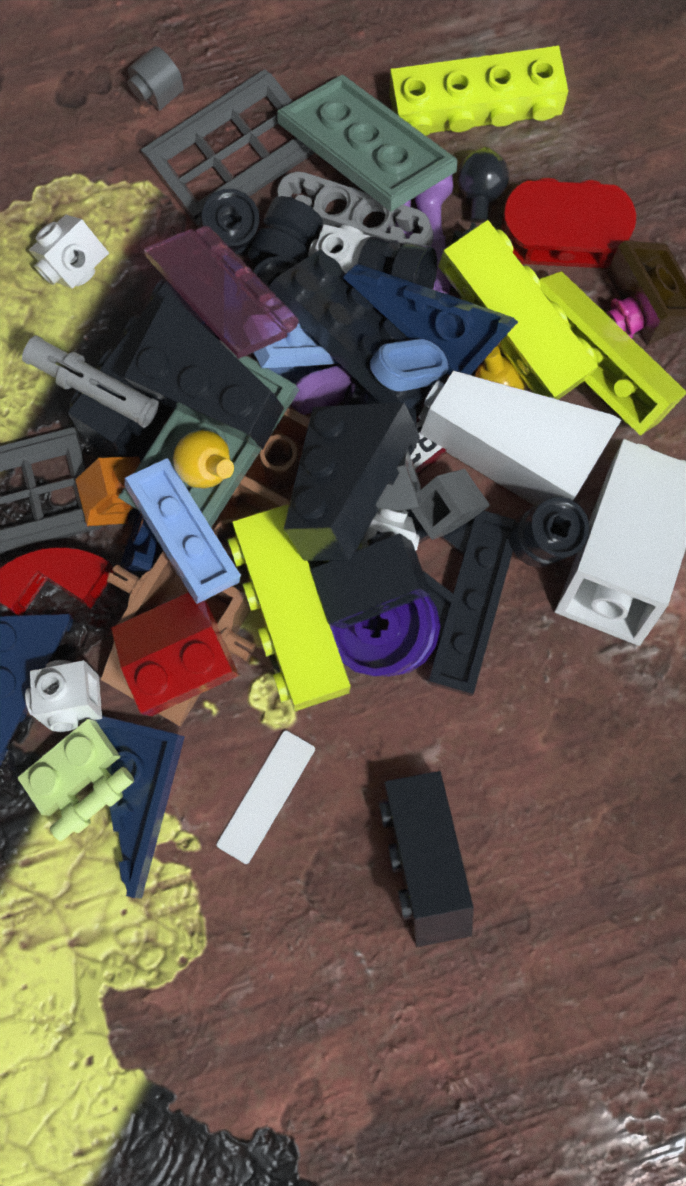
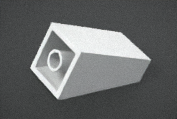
(517, 436)
(632, 547)

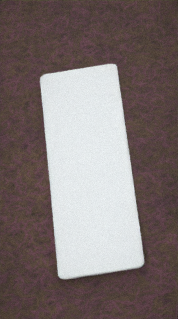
(266, 797)

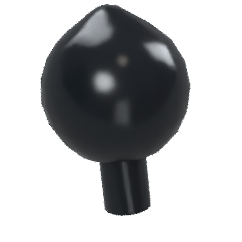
(482, 180)

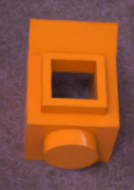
(100, 488)

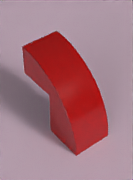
(69, 569)

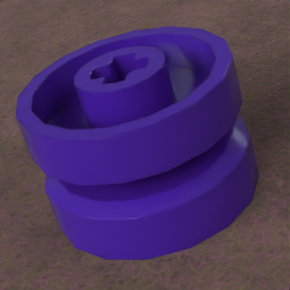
(394, 651)

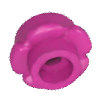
(627, 315)

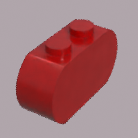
(568, 222)

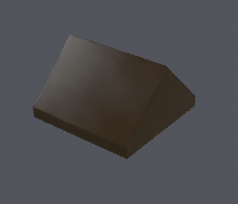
(655, 282)

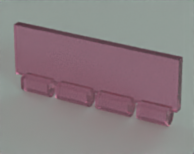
(222, 290)

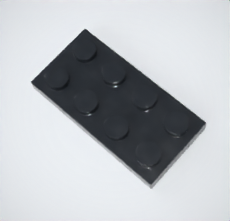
(342, 322)

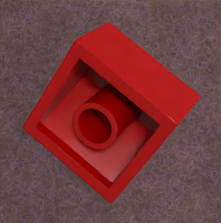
(172, 654)

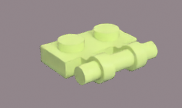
(67, 770)

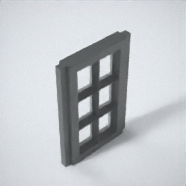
(208, 120)
(51, 527)

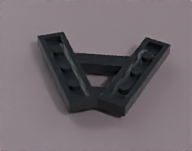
(470, 611)

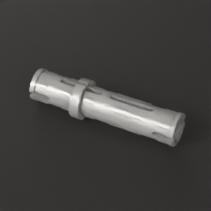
(45, 356)

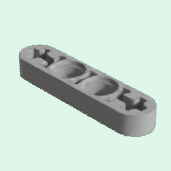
(357, 208)

